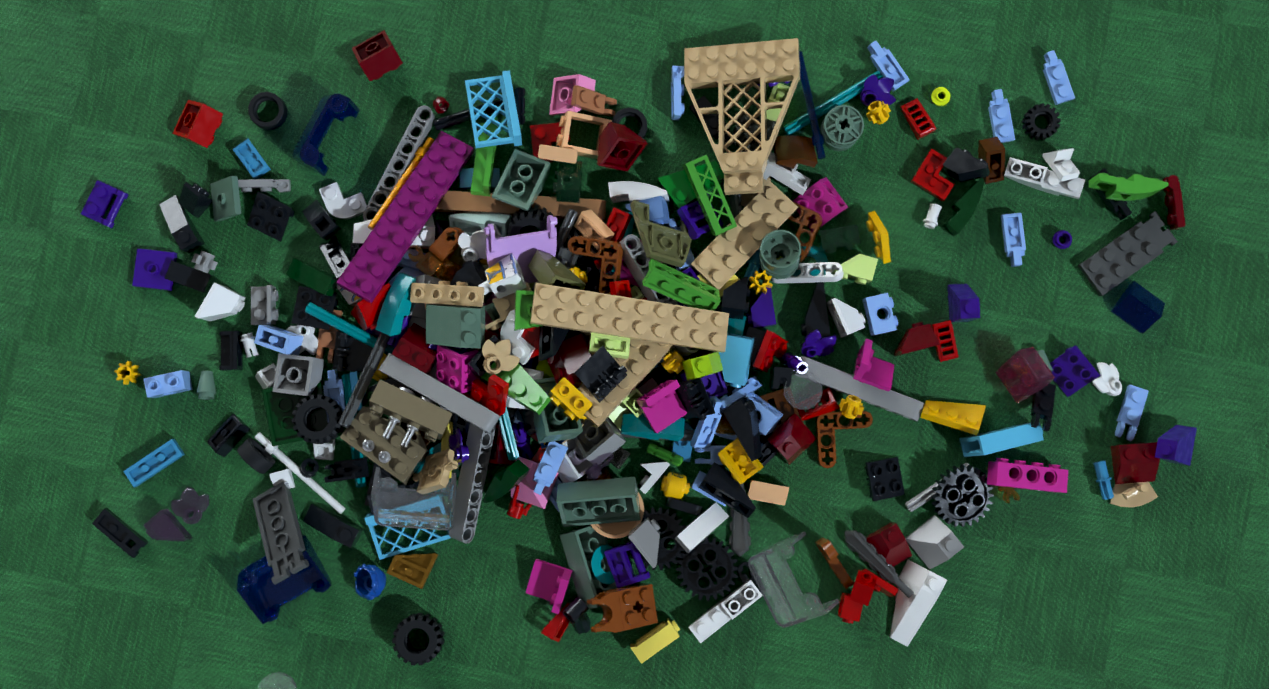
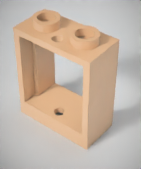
(565, 122)

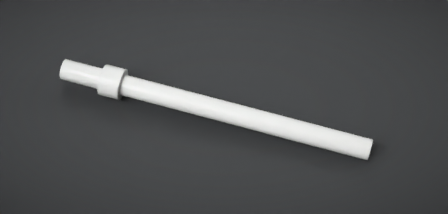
(296, 469)

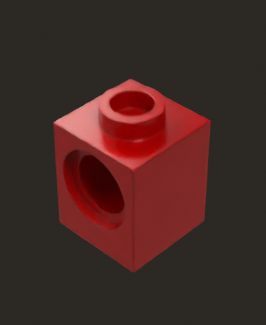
(863, 588)
(848, 609)

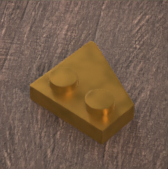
(412, 568)

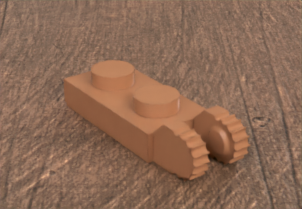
(592, 101)
(327, 339)

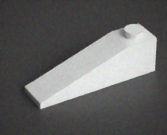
(423, 239)
(912, 611)

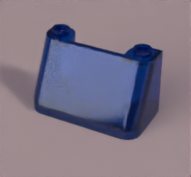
(329, 107)
(266, 598)

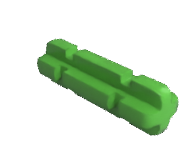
(664, 454)

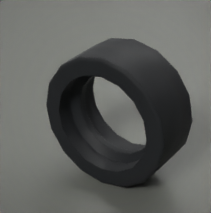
(255, 103)
(634, 113)
(256, 456)

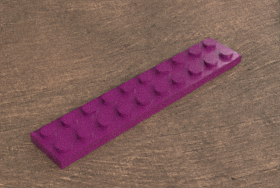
(405, 217)

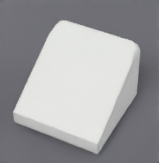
(266, 376)
(324, 451)
(283, 475)

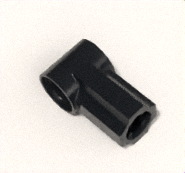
(577, 615)

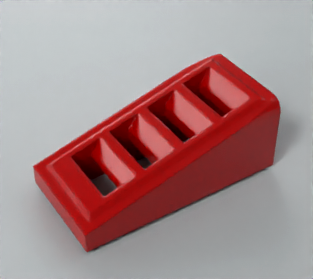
(912, 121)
(951, 338)
(826, 407)
(557, 626)

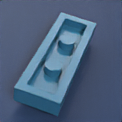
(154, 462)

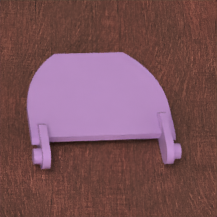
(521, 246)

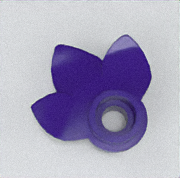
(879, 89)
(816, 345)
(456, 445)

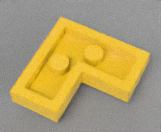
(880, 237)

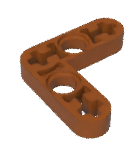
(804, 221)
(607, 257)
(830, 431)
(830, 555)

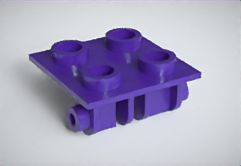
(1073, 371)

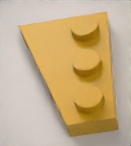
(954, 415)

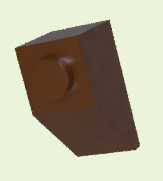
(994, 154)

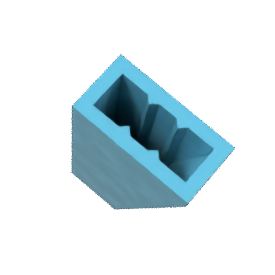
(1000, 439)

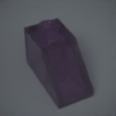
(166, 527)

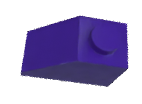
(762, 311)

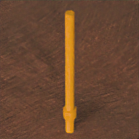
(418, 156)

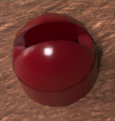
(440, 109)

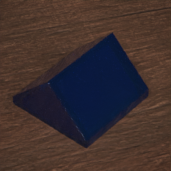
(1138, 307)

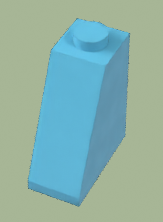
(737, 359)

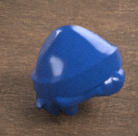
(369, 581)

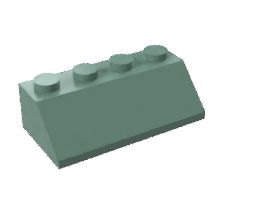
(598, 501)
(579, 548)

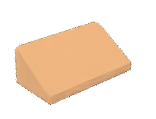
(557, 154)
(592, 226)
(768, 492)

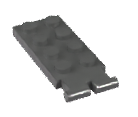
(1126, 254)
(280, 531)

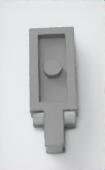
(265, 185)

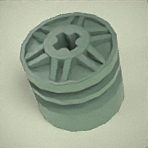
(834, 136)
(779, 244)

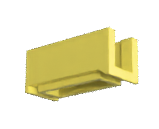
(655, 640)

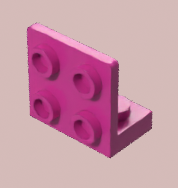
(823, 199)
(454, 369)
(871, 369)
(662, 405)
(549, 583)

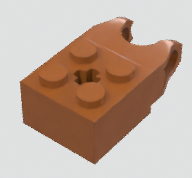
(625, 608)

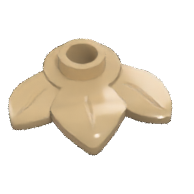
(500, 355)

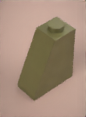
(552, 272)

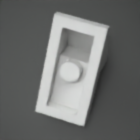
(1061, 164)
(656, 470)

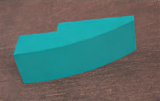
(396, 305)
(641, 428)

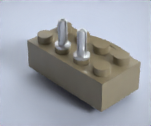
(405, 407)
(367, 437)

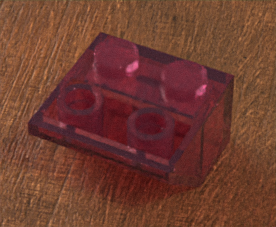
(1024, 374)

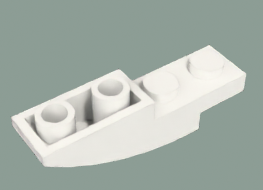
(786, 175)
(1042, 179)
(725, 610)

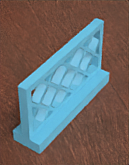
(508, 104)
(369, 519)

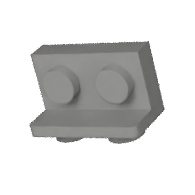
(264, 305)

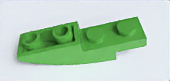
(1128, 189)

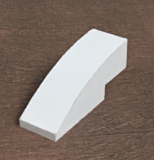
(630, 190)
(701, 527)

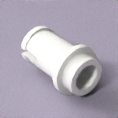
(932, 216)
(248, 343)

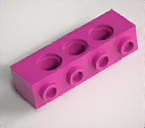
(1055, 480)

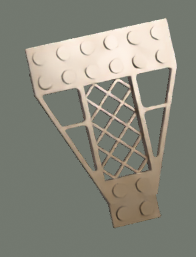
(735, 66)

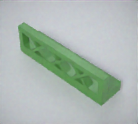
(484, 165)
(704, 201)
(681, 286)

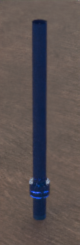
(817, 138)

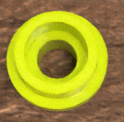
(936, 100)

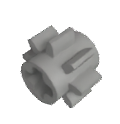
(204, 261)

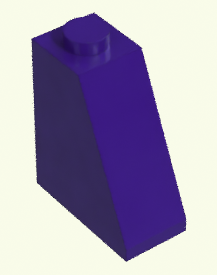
(962, 303)
(1176, 445)

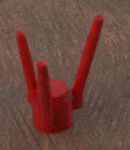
(516, 507)

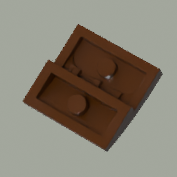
(793, 150)

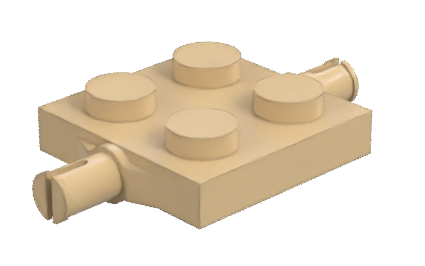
(435, 471)

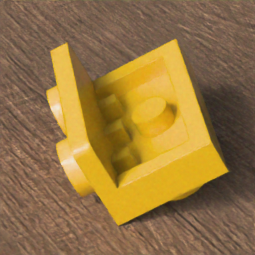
(569, 399)
(738, 461)

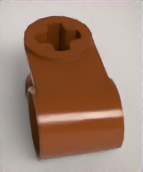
(445, 246)

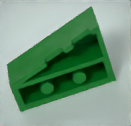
(679, 186)

